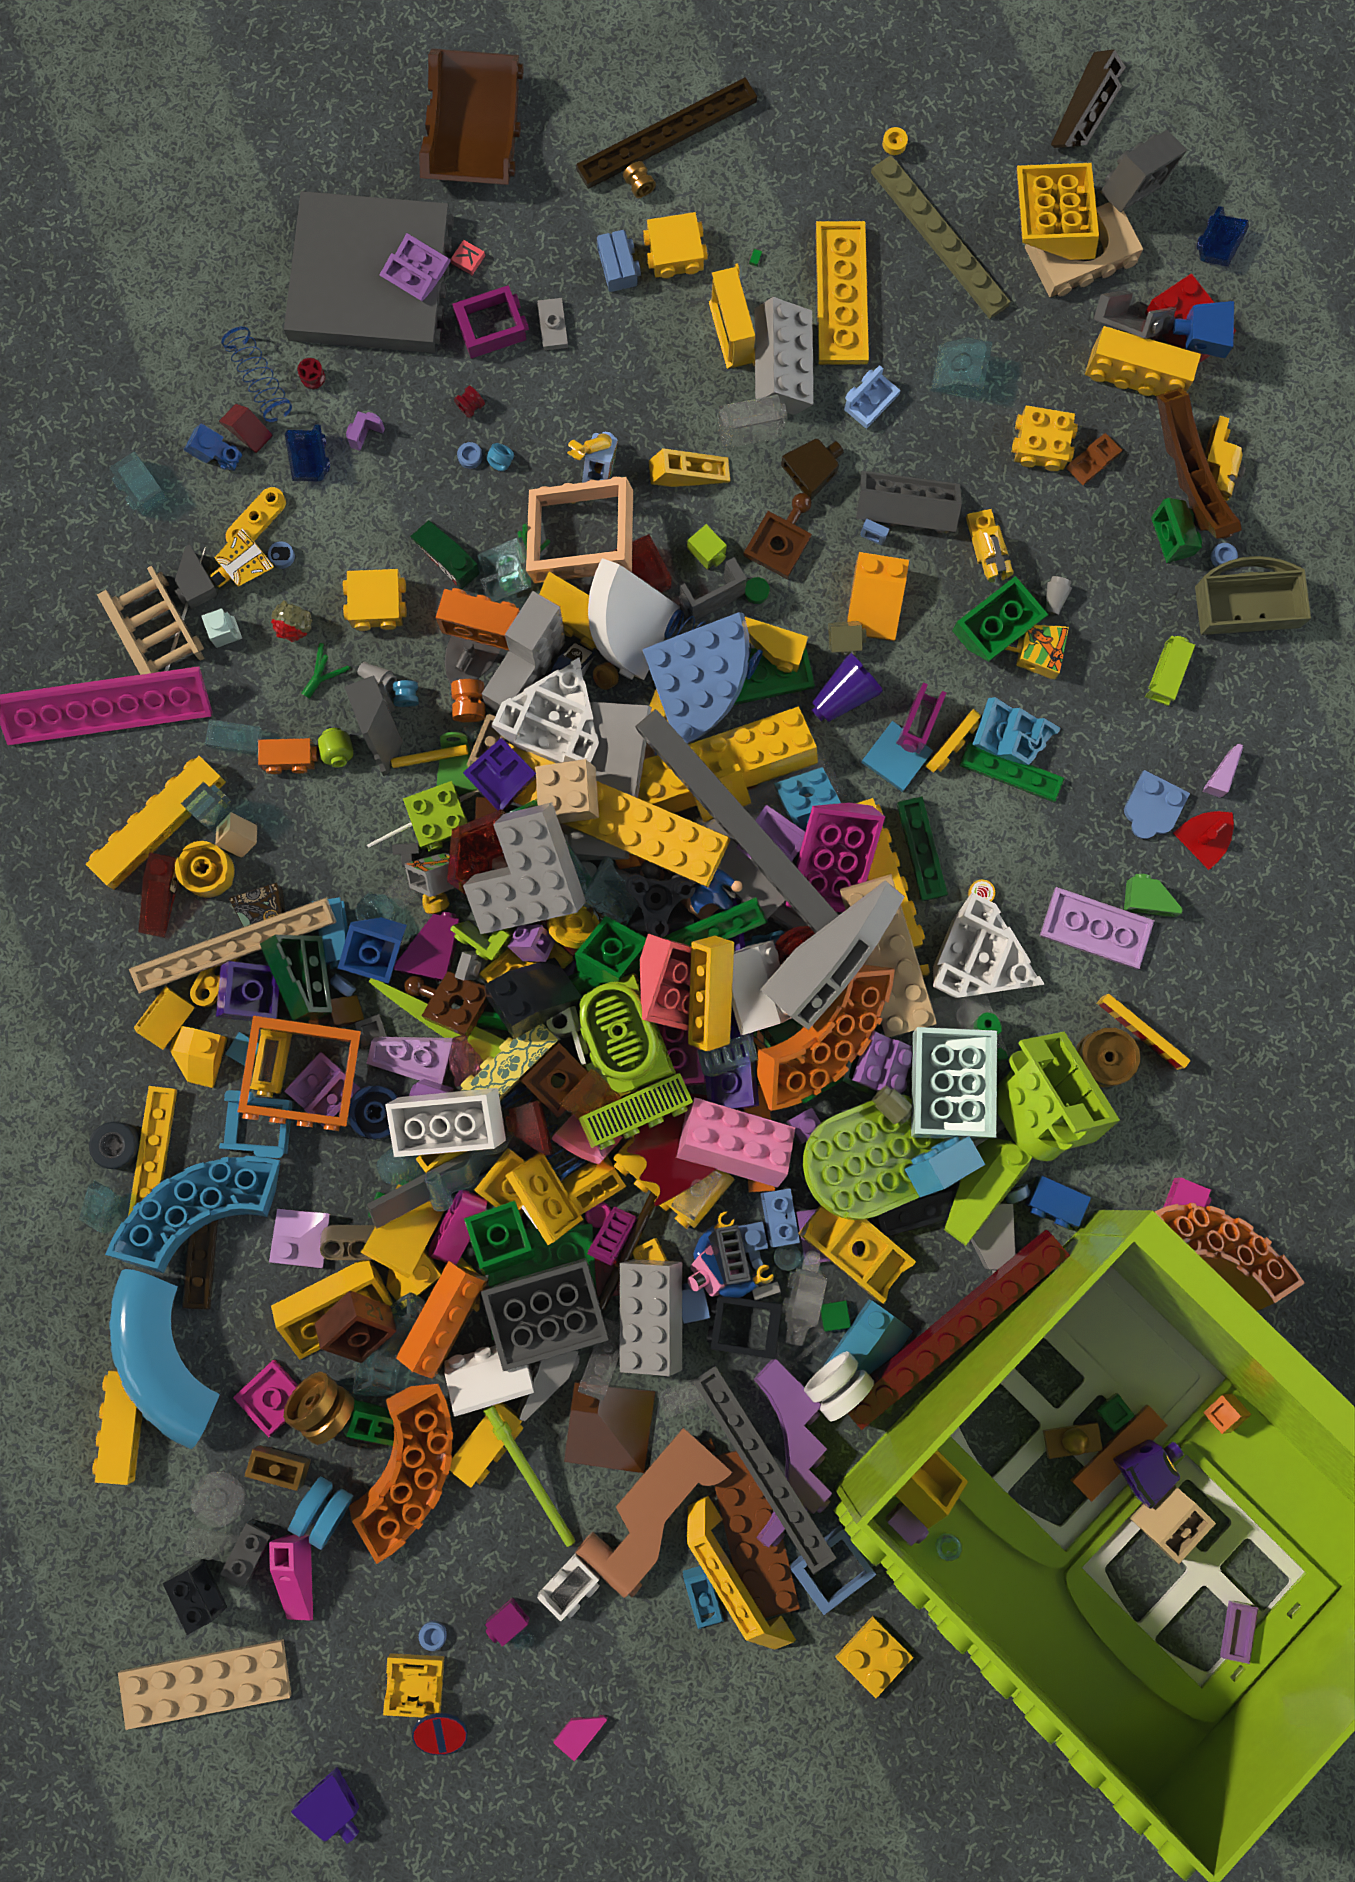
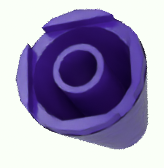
(845, 690)

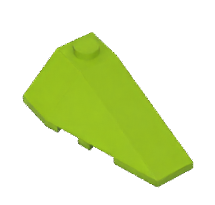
(986, 1187)

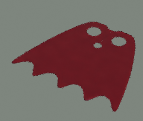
(659, 1149)

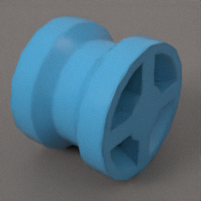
(405, 693)

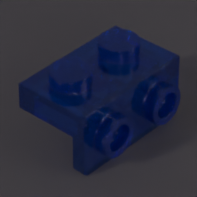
(1221, 238)
(307, 454)

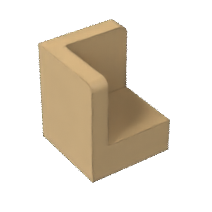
(236, 835)

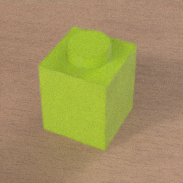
(707, 547)

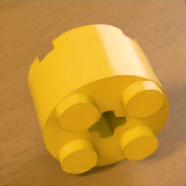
(193, 861)

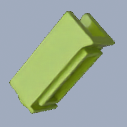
(1170, 670)

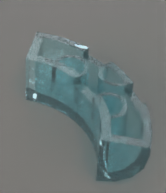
(380, 1370)

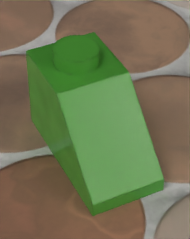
(1149, 897)

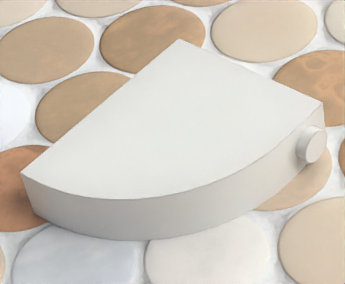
(626, 617)

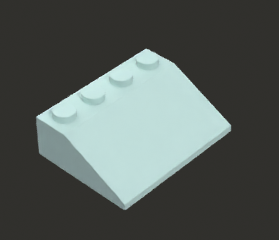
(954, 1083)

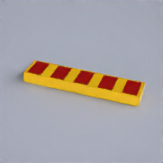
(1143, 1031)

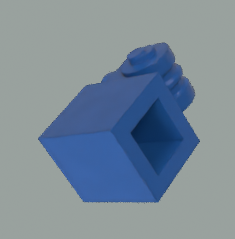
(208, 445)

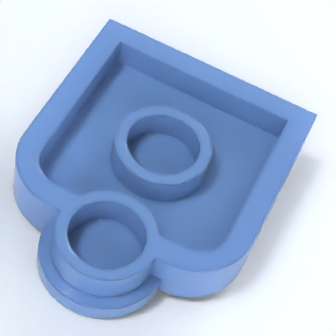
(1154, 806)

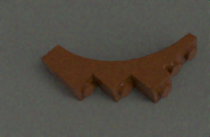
(1192, 468)

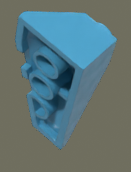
(873, 1337)

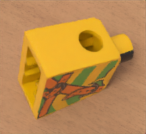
(1041, 649)

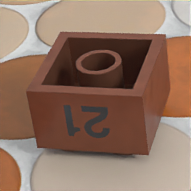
(355, 1327)

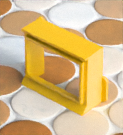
(729, 295)

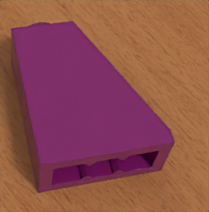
(432, 949)

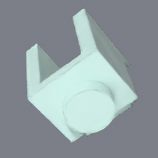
(221, 627)

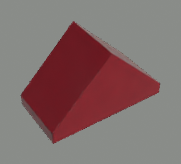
(246, 427)

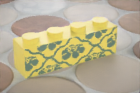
(512, 1062)

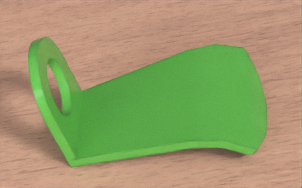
(452, 768)

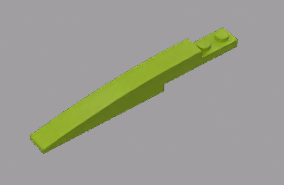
(482, 1041)

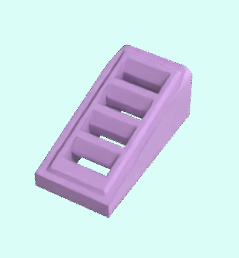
(1222, 778)

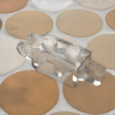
(806, 1298)

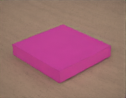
(267, 1396)

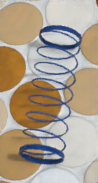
(244, 342)
(754, 660)
(508, 1100)

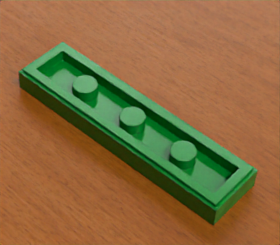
(1021, 776)

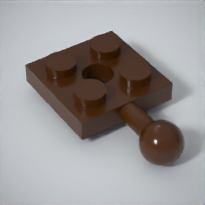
(777, 528)
(440, 1006)
(539, 1077)

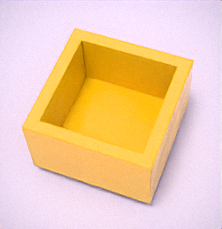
(932, 1490)

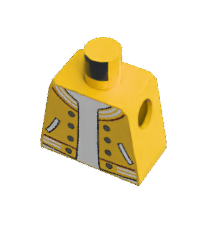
(240, 560)

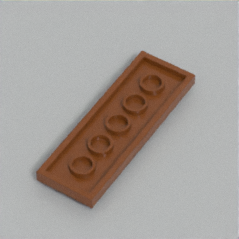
(744, 1515)

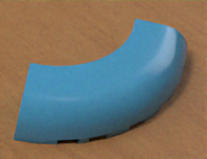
(149, 1360)

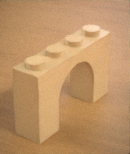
(1120, 250)

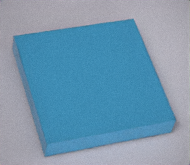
(892, 761)

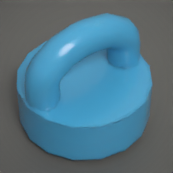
(499, 455)

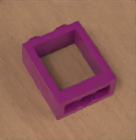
(496, 340)

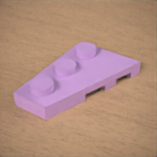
(412, 1056)

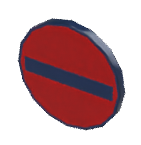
(439, 1734)

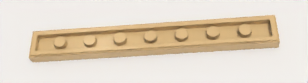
(230, 945)

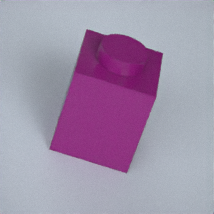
(506, 1622)

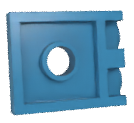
(795, 804)

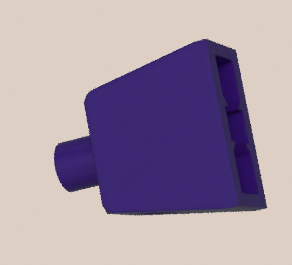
(329, 1808)

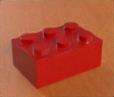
(1182, 297)

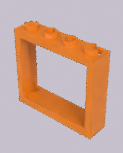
(305, 1029)

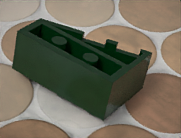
(300, 974)

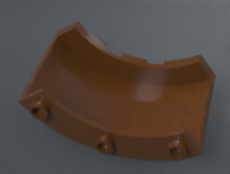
(471, 116)

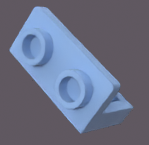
(870, 397)

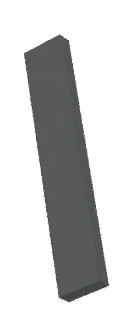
(416, 1192)

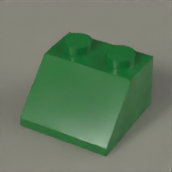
(1176, 530)
(609, 951)
(499, 1238)

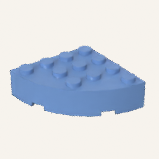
(700, 674)

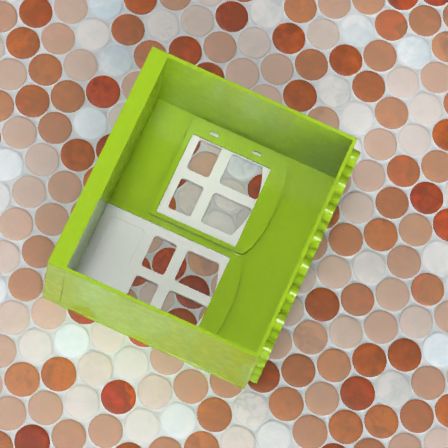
(1175, 1748)

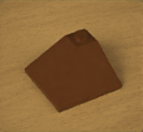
(612, 1430)

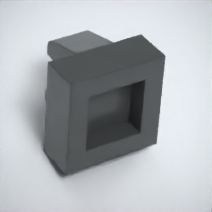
(407, 851)

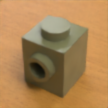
(846, 637)

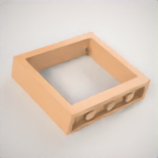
(580, 565)

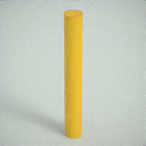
(429, 756)

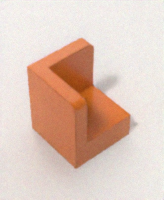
(1227, 1413)

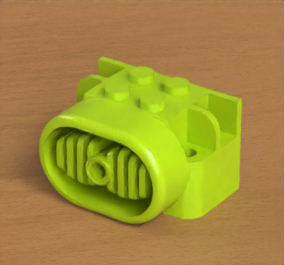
(635, 1056)
(1052, 1099)

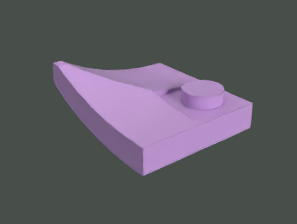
(298, 1238)

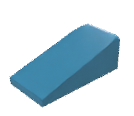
(702, 1597)

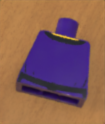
(1150, 1470)

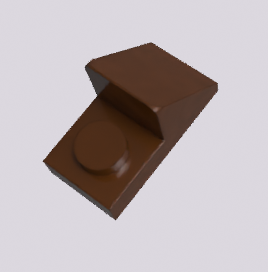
(344, 1012)

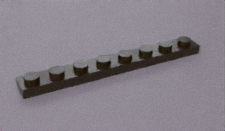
(666, 132)

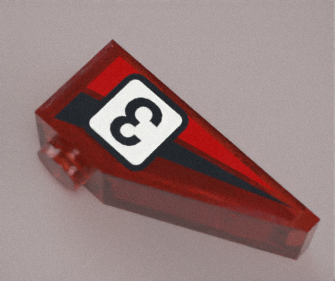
(157, 894)

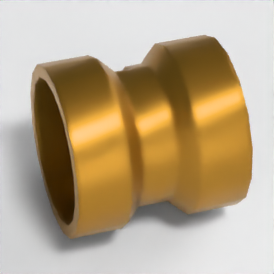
(637, 177)

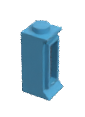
(334, 934)

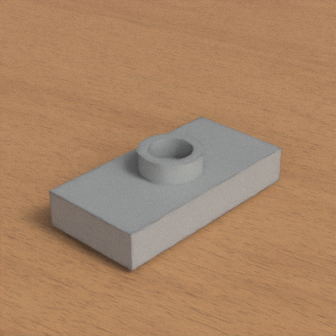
(552, 324)

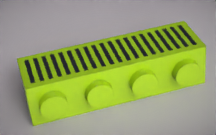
(636, 1110)

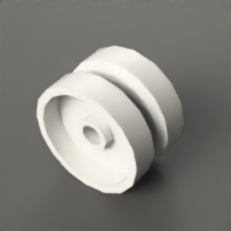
(839, 1386)

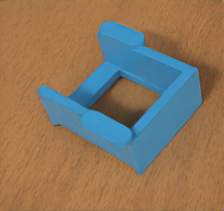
(232, 1124)

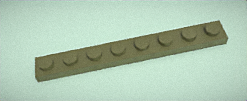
(940, 237)

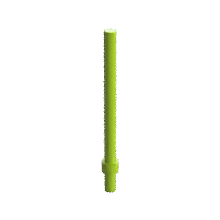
(503, 1432)

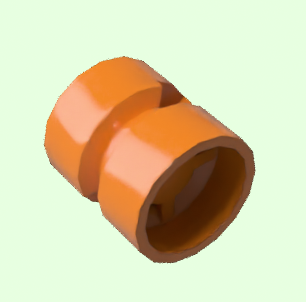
(468, 700)

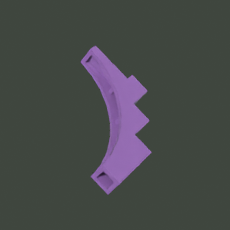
(801, 1446)

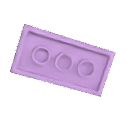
(1097, 928)

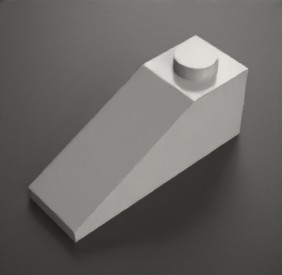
(547, 1378)

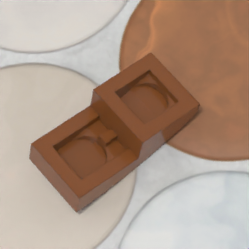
(1094, 459)

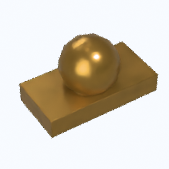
(1072, 1440)

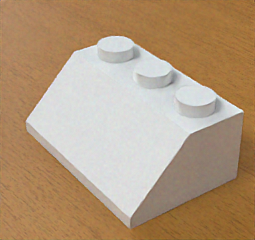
(750, 1004)
(479, 1381)

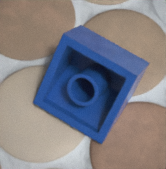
(372, 948)

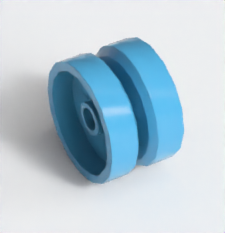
(319, 1512)

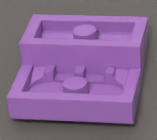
(415, 267)
(319, 1087)

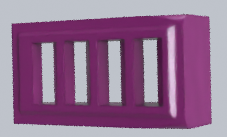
(619, 1221)

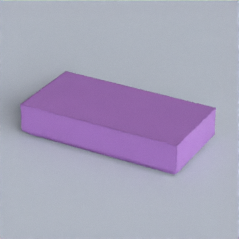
(1239, 1632)

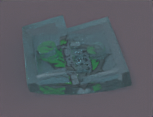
(505, 570)

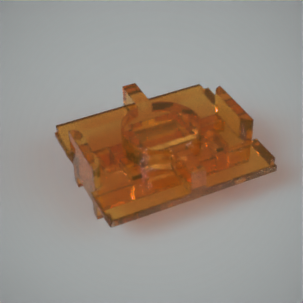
(589, 1095)

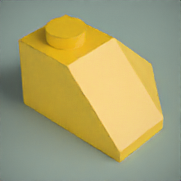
(198, 1054)
(423, 1276)

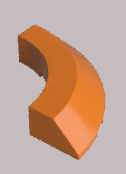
(821, 1053)
(1234, 1252)
(413, 1473)

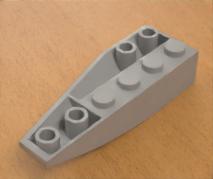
(832, 956)

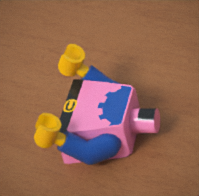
(707, 1272)

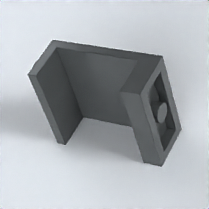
(1113, 311)
(731, 591)

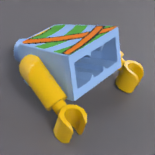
(599, 456)

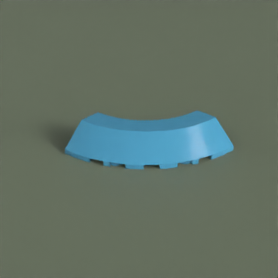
(190, 1202)

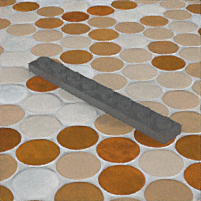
(765, 1470)

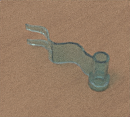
(443, 1186)

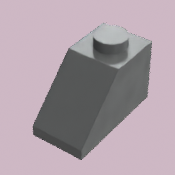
(193, 580)

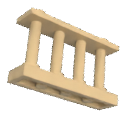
(126, 626)

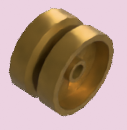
(1122, 1052)
(318, 1408)

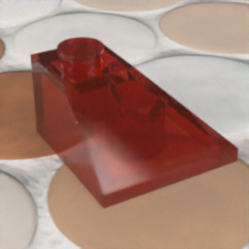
(530, 1126)

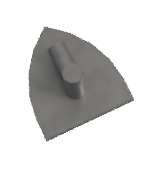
(468, 659)

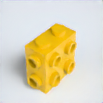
(675, 245)
(1044, 438)
(374, 599)

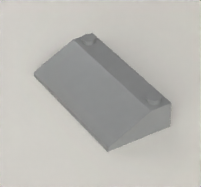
(617, 764)

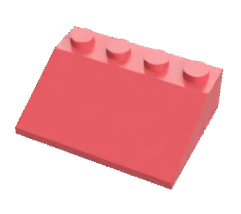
(665, 982)

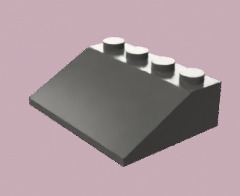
(544, 1314)

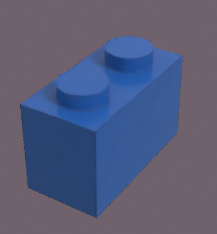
(1057, 1202)

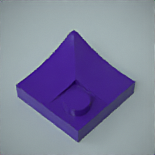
(500, 775)

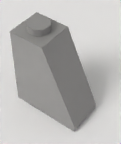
(996, 1238)

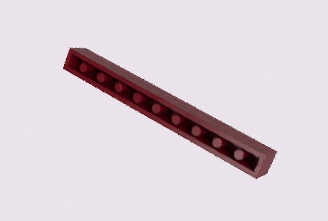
(959, 1325)

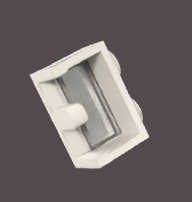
(569, 1587)

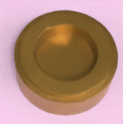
(605, 676)

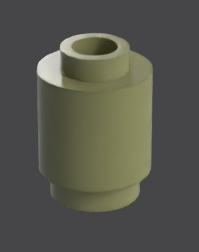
(892, 1105)

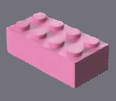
(736, 1142)

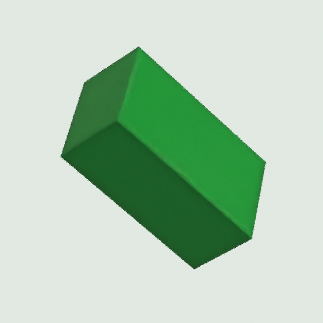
(755, 258)

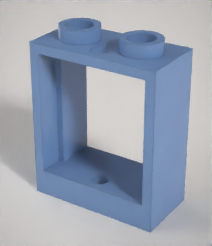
(775, 1207)
(824, 1604)

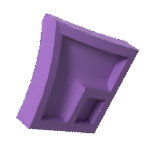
(781, 831)

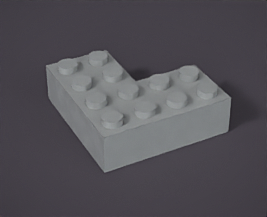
(532, 644)
(538, 876)

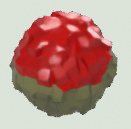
(291, 621)

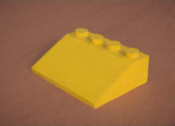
(1059, 209)

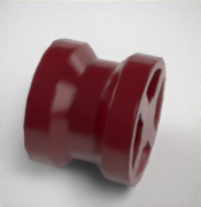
(309, 367)
(469, 401)

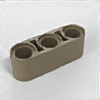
(345, 1237)

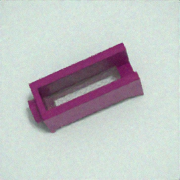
(920, 720)

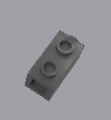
(247, 1553)

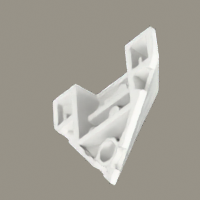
(551, 717)
(981, 954)

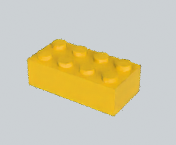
(1140, 363)

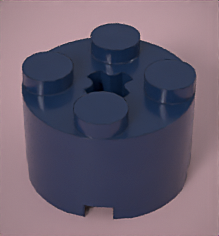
(362, 1111)

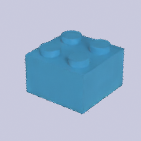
(944, 1165)

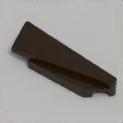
(1090, 100)

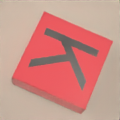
(467, 257)

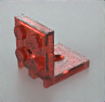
(473, 849)

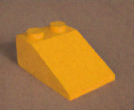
(878, 594)

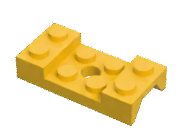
(873, 1269)

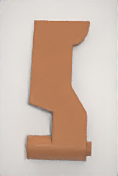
(647, 1508)

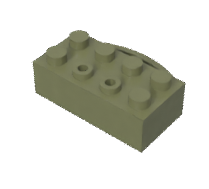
(1274, 596)

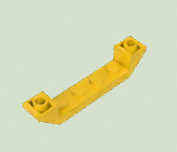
(727, 1583)

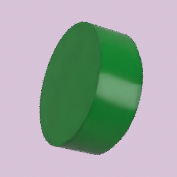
(757, 590)

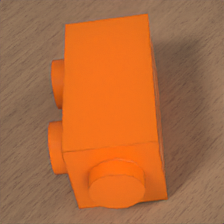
(287, 754)

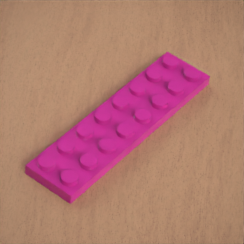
(104, 705)

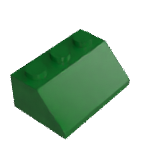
(999, 620)

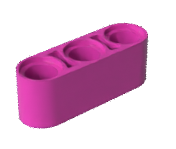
(452, 1233)

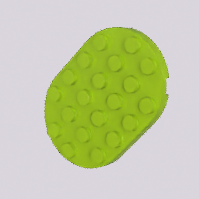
(860, 1162)

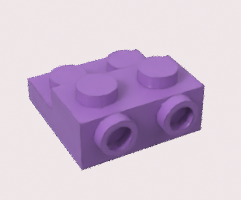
(884, 1064)

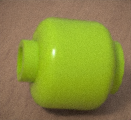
(335, 747)

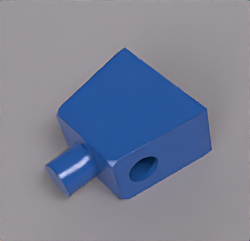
(1208, 328)

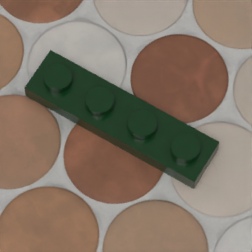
(922, 849)

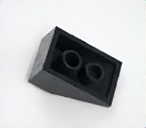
(531, 995)

